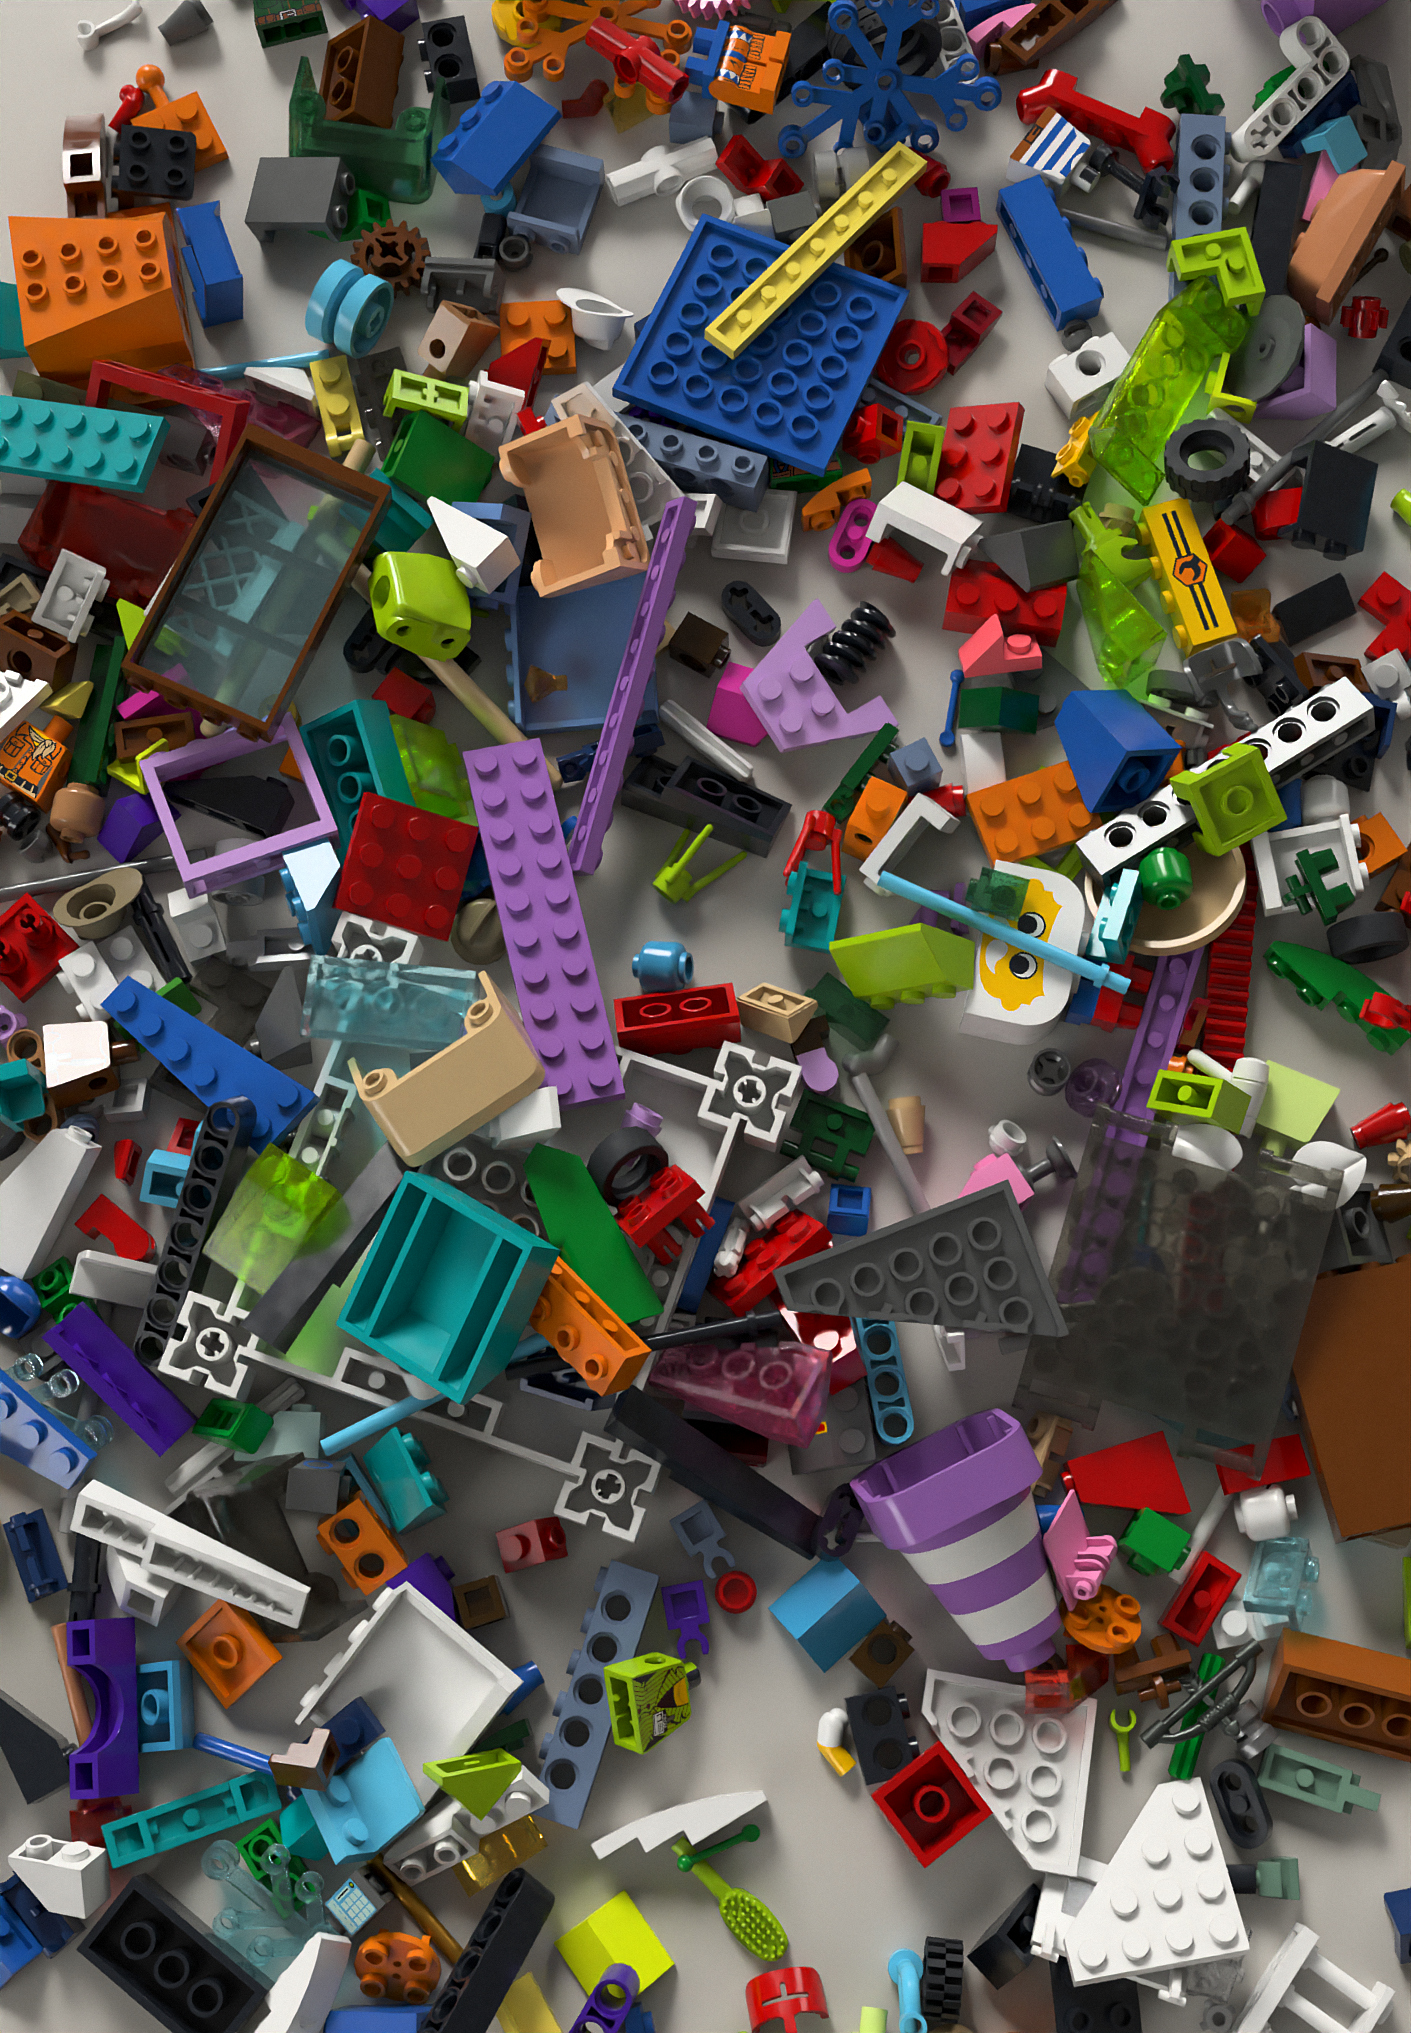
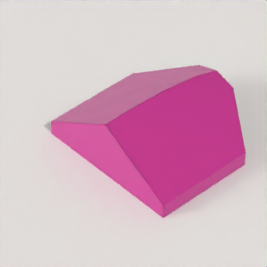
(731, 713)

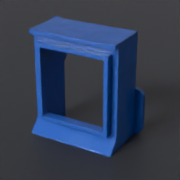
(211, 265)

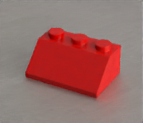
(987, 590)
(678, 1020)

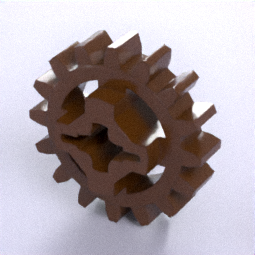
(392, 255)

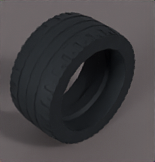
(917, 50)

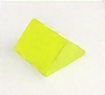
(613, 1936)

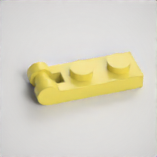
(337, 403)

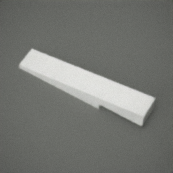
(187, 1555)

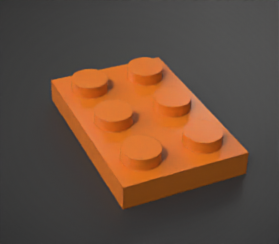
(1030, 814)

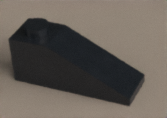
(240, 801)
(33, 1751)

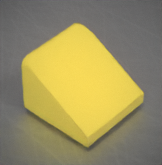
(69, 701)

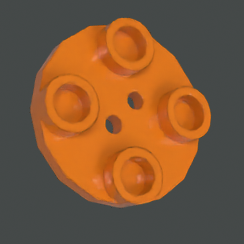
(1104, 1622)
(397, 1967)

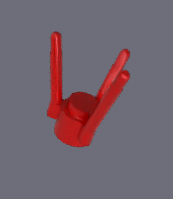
(815, 835)

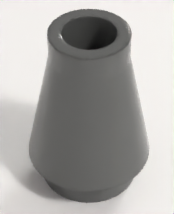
(185, 22)

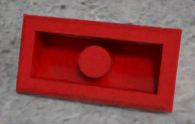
(1199, 1599)

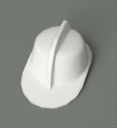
(594, 317)

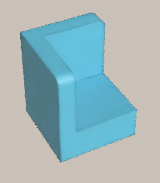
(1339, 140)

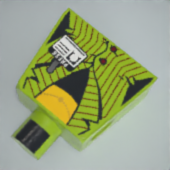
(648, 1699)

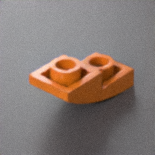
(825, 506)

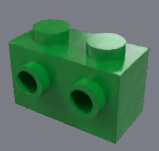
(1153, 1544)

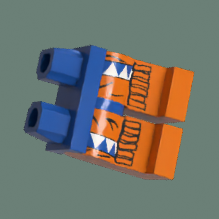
(740, 65)

